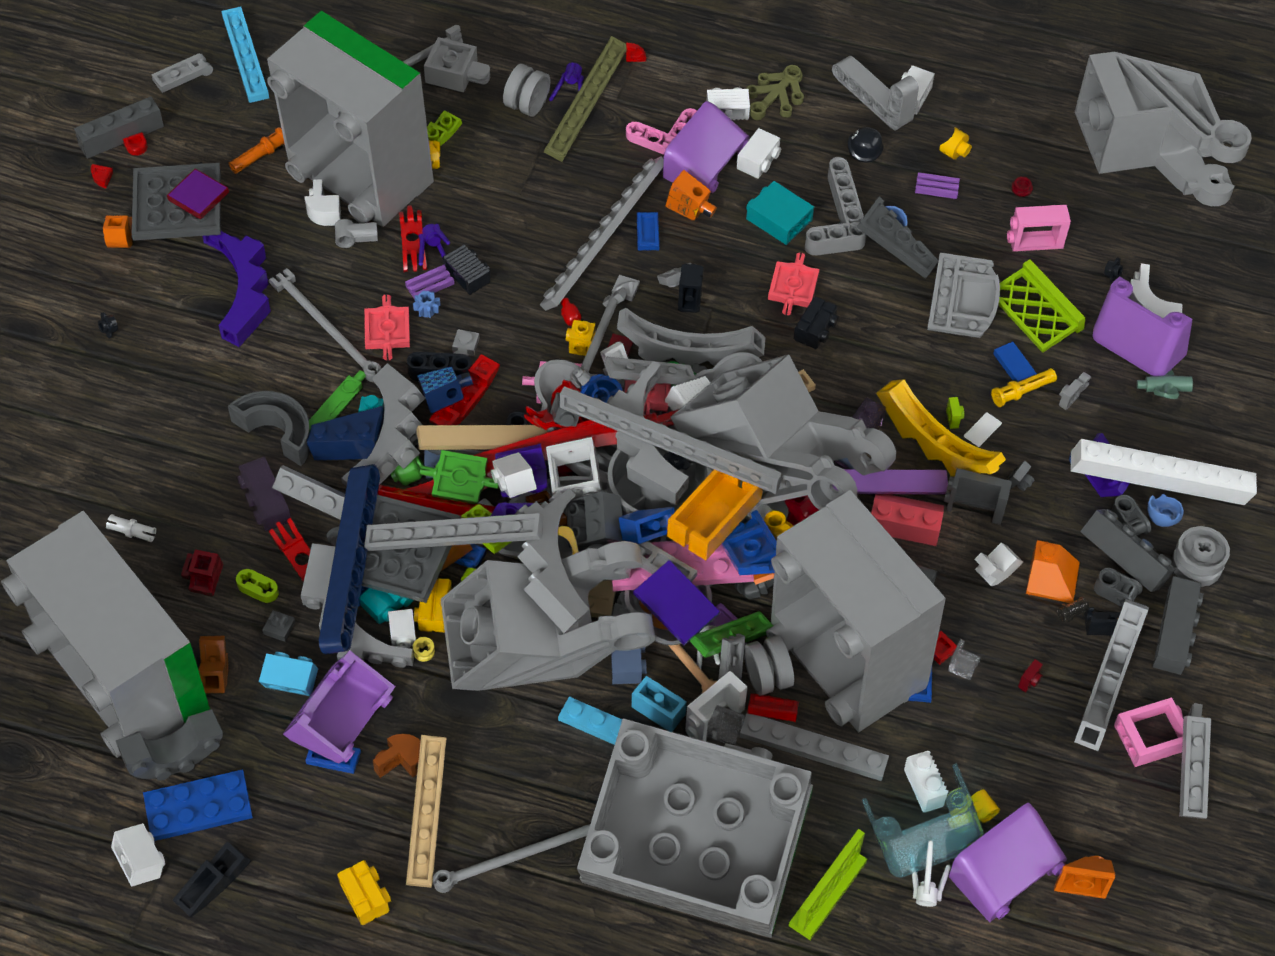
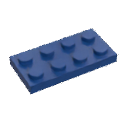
(197, 805)

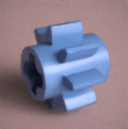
(426, 304)

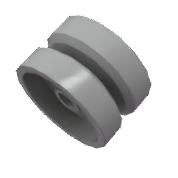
(526, 90)
(1200, 555)
(768, 665)

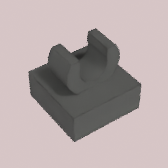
(1020, 478)
(279, 626)

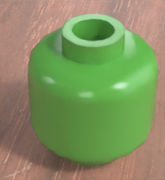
(409, 474)

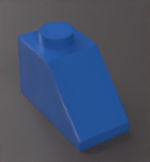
(645, 524)

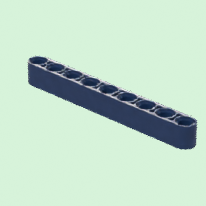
(349, 560)

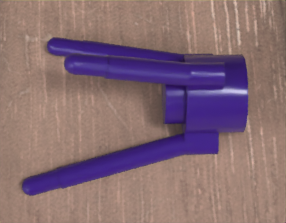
(571, 76)
(432, 236)

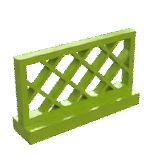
(1054, 299)
(830, 888)

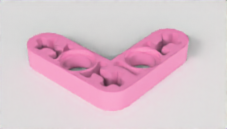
(644, 132)

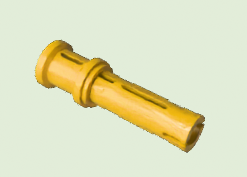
(1015, 390)

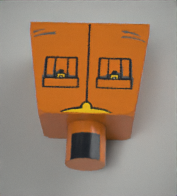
(689, 197)

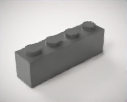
(112, 128)
(1128, 550)
(1177, 625)

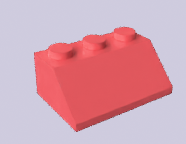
(908, 518)

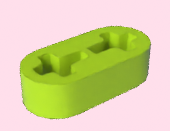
(256, 588)

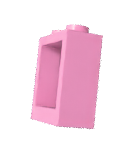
(1035, 217)
(1132, 741)

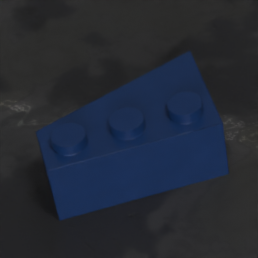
(346, 436)

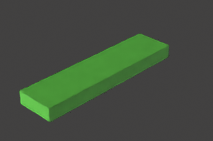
(751, 626)

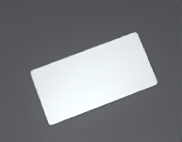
(982, 429)

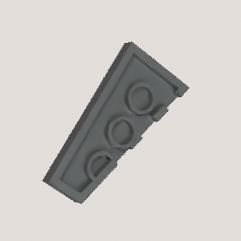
(888, 232)

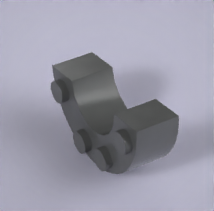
(275, 410)
(174, 752)

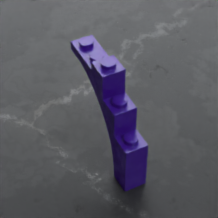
(250, 303)

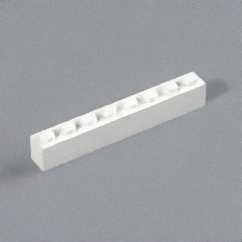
(1163, 472)

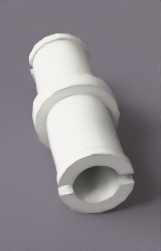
(131, 528)

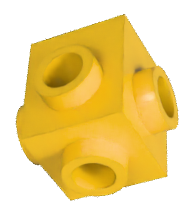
(580, 337)

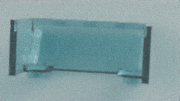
(951, 833)

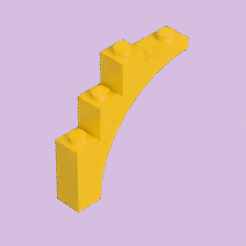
(934, 439)

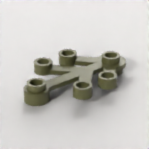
(790, 76)

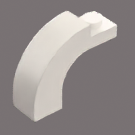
(1144, 296)

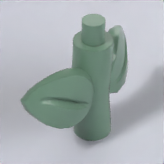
(1167, 385)

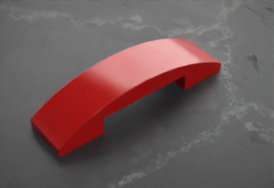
(482, 375)

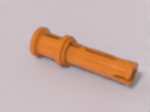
(266, 146)

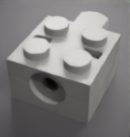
(454, 65)

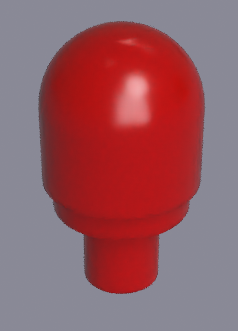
(569, 312)

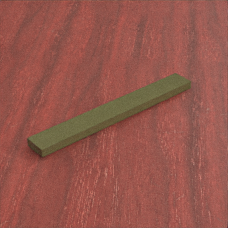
(586, 99)

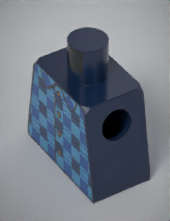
(443, 387)

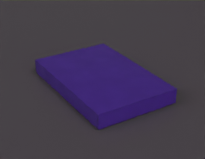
(676, 602)

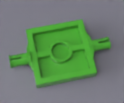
(459, 477)

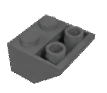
(595, 519)

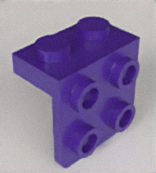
(534, 457)

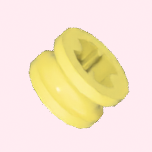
(421, 643)

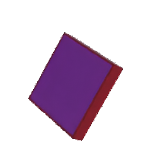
(197, 193)

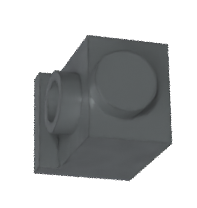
(563, 416)

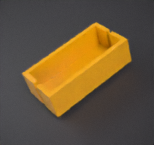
(712, 513)

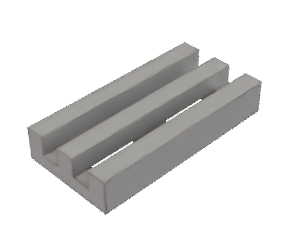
(732, 655)

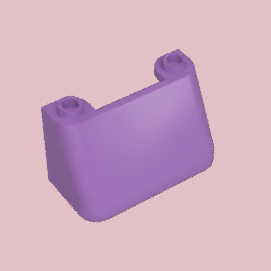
(704, 146)
(1139, 334)
(340, 708)
(1007, 862)

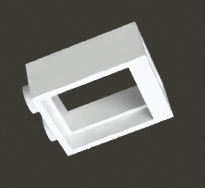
(580, 451)

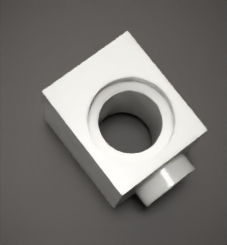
(402, 628)

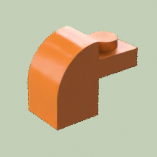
(118, 231)

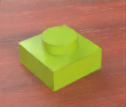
(954, 412)

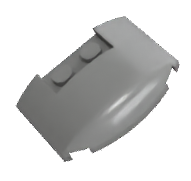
(964, 295)

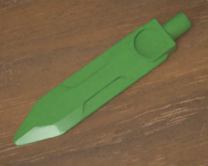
(339, 399)

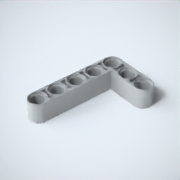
(891, 105)
(841, 236)

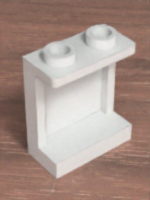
(725, 692)

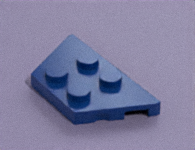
(751, 547)

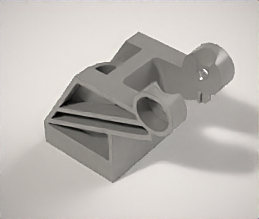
(1158, 117)
(772, 419)
(507, 640)

